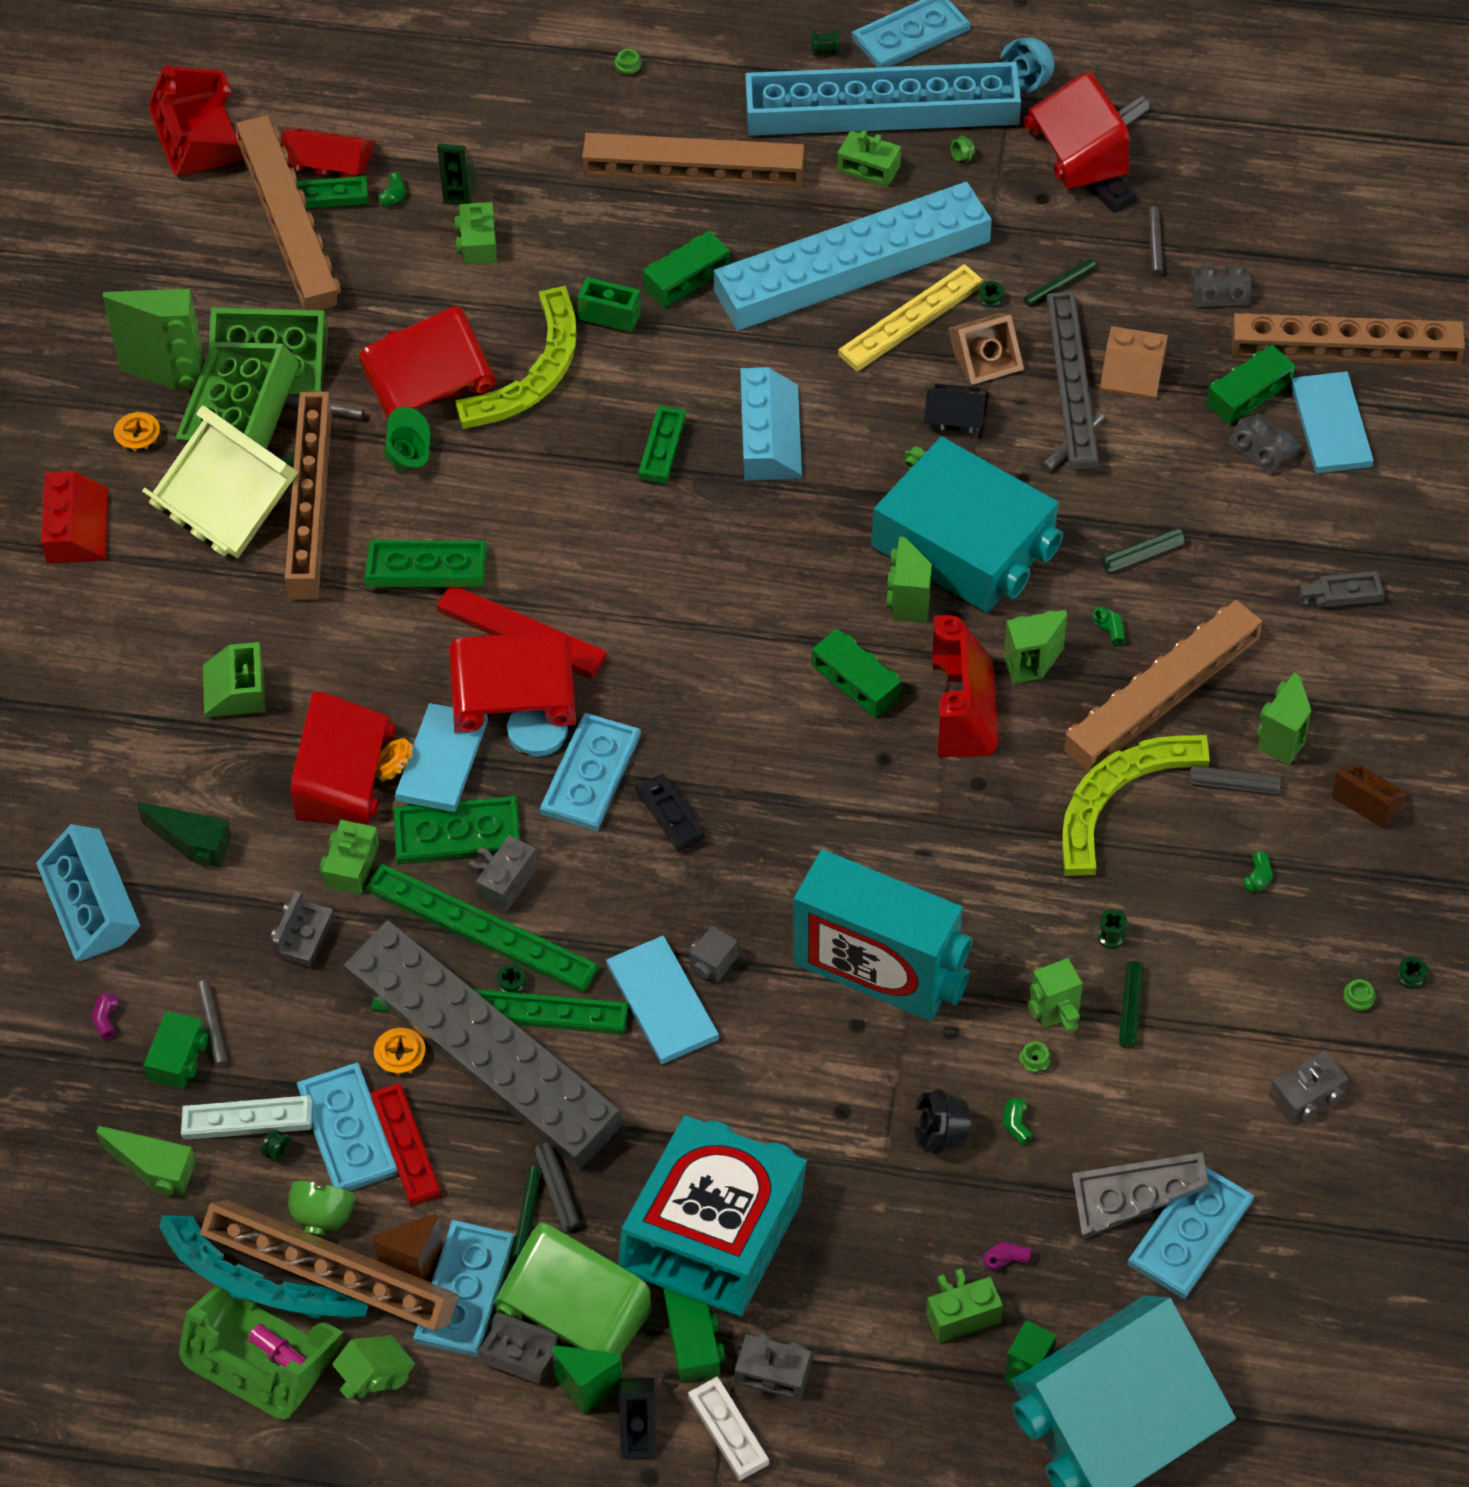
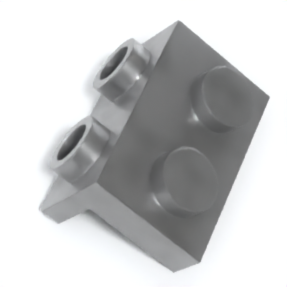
(1221, 286)
(1263, 442)
(301, 930)
(518, 1348)

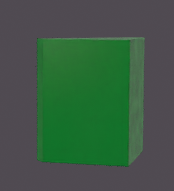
(587, 1375)

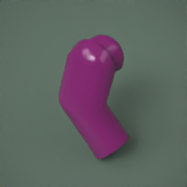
(100, 1014)
(1004, 1253)

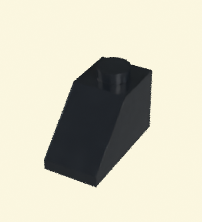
(637, 1417)

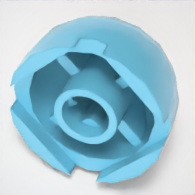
(1033, 61)

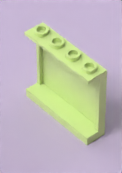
(222, 485)

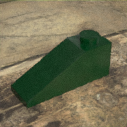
(456, 174)
(192, 834)

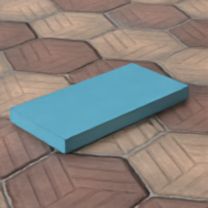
(910, 31)
(1331, 422)
(439, 761)
(590, 771)
(662, 1000)
(348, 1129)
(1190, 1234)
(473, 1267)

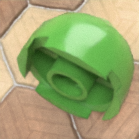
(319, 1207)

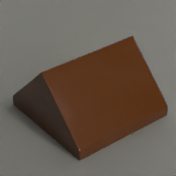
(1368, 794)
(411, 1247)

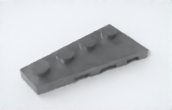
(1131, 1190)

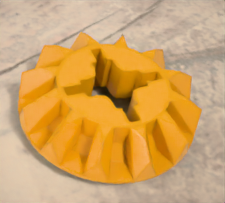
(129, 424)
(393, 759)
(390, 1042)

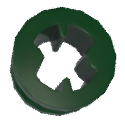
(991, 286)
(511, 970)
(1410, 981)
(275, 1145)

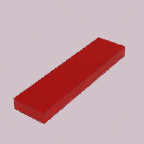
(405, 1145)

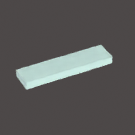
(246, 1117)

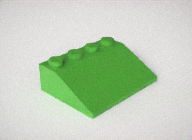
(299, 330)
(156, 336)
(242, 386)

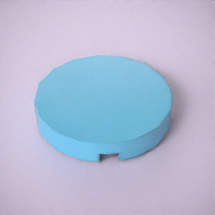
(534, 734)

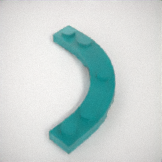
(243, 1283)

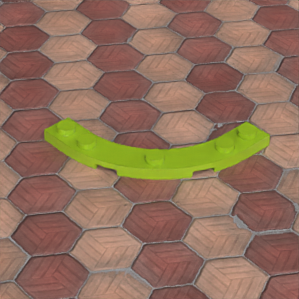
(542, 375)
(1108, 778)

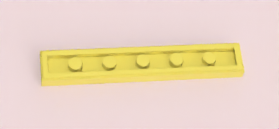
(910, 318)

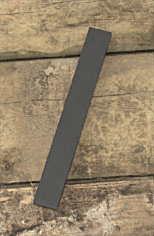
(1072, 381)

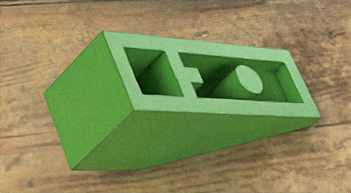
(156, 1162)

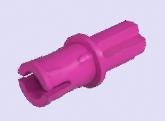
(276, 1348)

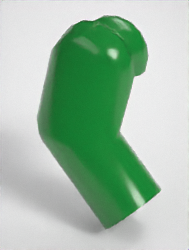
(394, 192)
(1112, 623)
(1261, 875)
(1012, 1120)

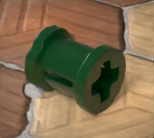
(826, 47)
(1112, 929)

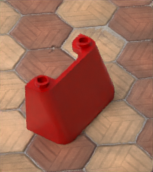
(193, 119)
(1082, 132)
(426, 362)
(511, 676)
(969, 715)
(338, 761)

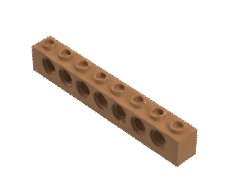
(1350, 339)

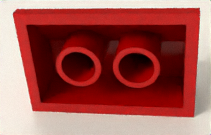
(326, 151)
(73, 518)

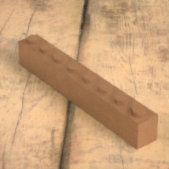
(693, 160)
(287, 213)
(308, 496)
(1162, 685)
(329, 1264)

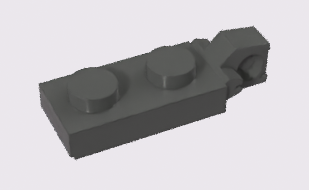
(1342, 590)

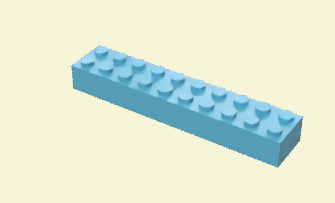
(883, 98)
(852, 256)

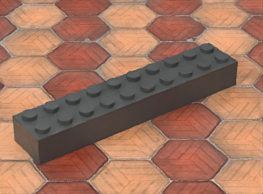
(484, 1045)

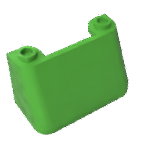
(574, 1292)
(218, 1349)

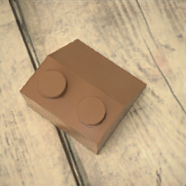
(986, 348)
(1133, 363)

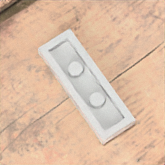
(728, 1428)

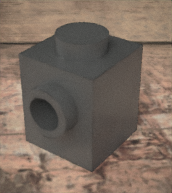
(713, 954)

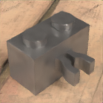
(504, 873)
(1309, 1088)
(773, 1366)

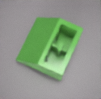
(909, 583)
(1034, 644)
(234, 681)
(1285, 721)

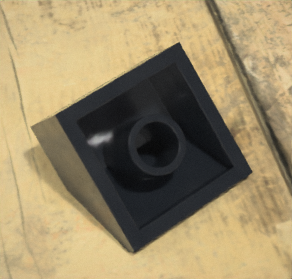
(955, 407)

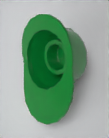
(407, 439)

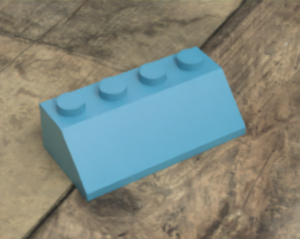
(770, 425)
(87, 892)

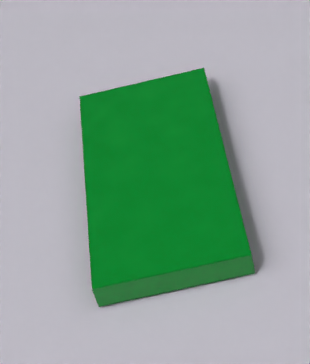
(425, 563)
(443, 835)

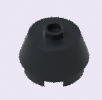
(943, 1121)

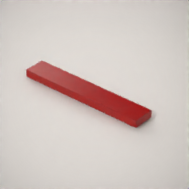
(503, 621)

